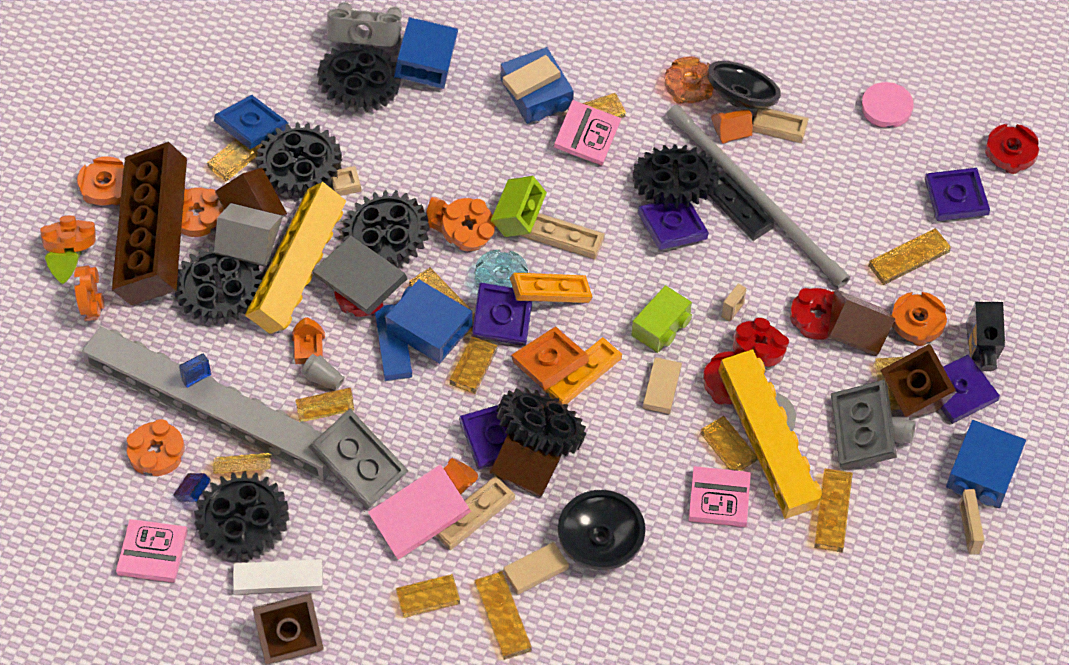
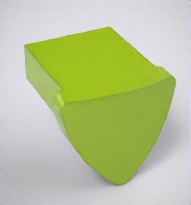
(62, 264)

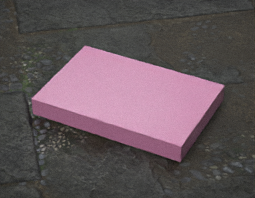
(419, 512)

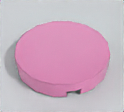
(887, 104)

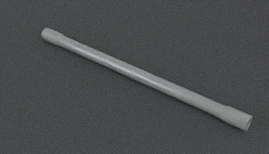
(828, 266)

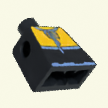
(986, 333)

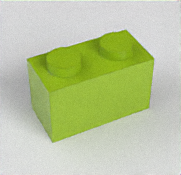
(518, 206)
(661, 319)

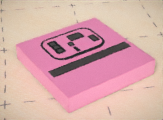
(587, 132)
(719, 496)
(152, 551)

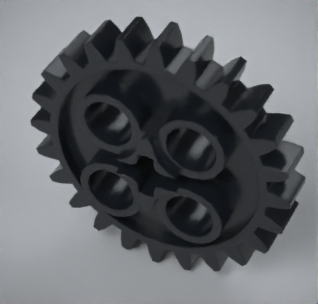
(358, 77)
(299, 158)
(696, 175)
(386, 228)
(192, 289)
(541, 422)
(253, 534)

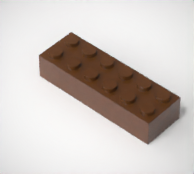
(150, 224)

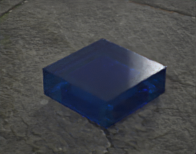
(195, 370)
(192, 487)

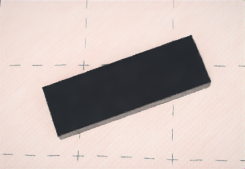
(741, 208)

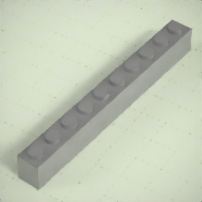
(205, 401)

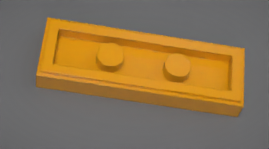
(551, 287)
(601, 358)

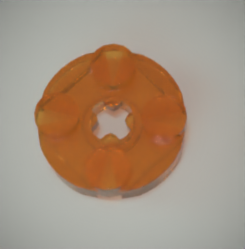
(686, 91)

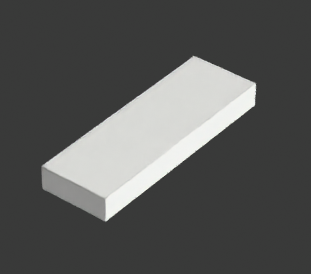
(278, 576)

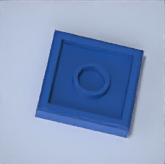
(250, 121)

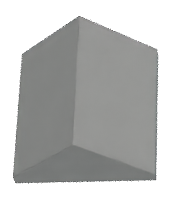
(246, 234)

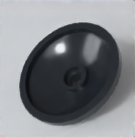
(743, 85)
(601, 515)

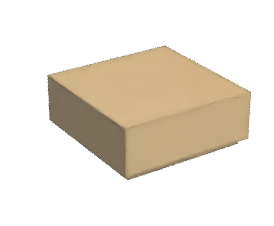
(347, 181)
(734, 302)

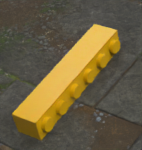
(296, 258)
(769, 434)

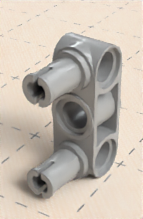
(383, 27)

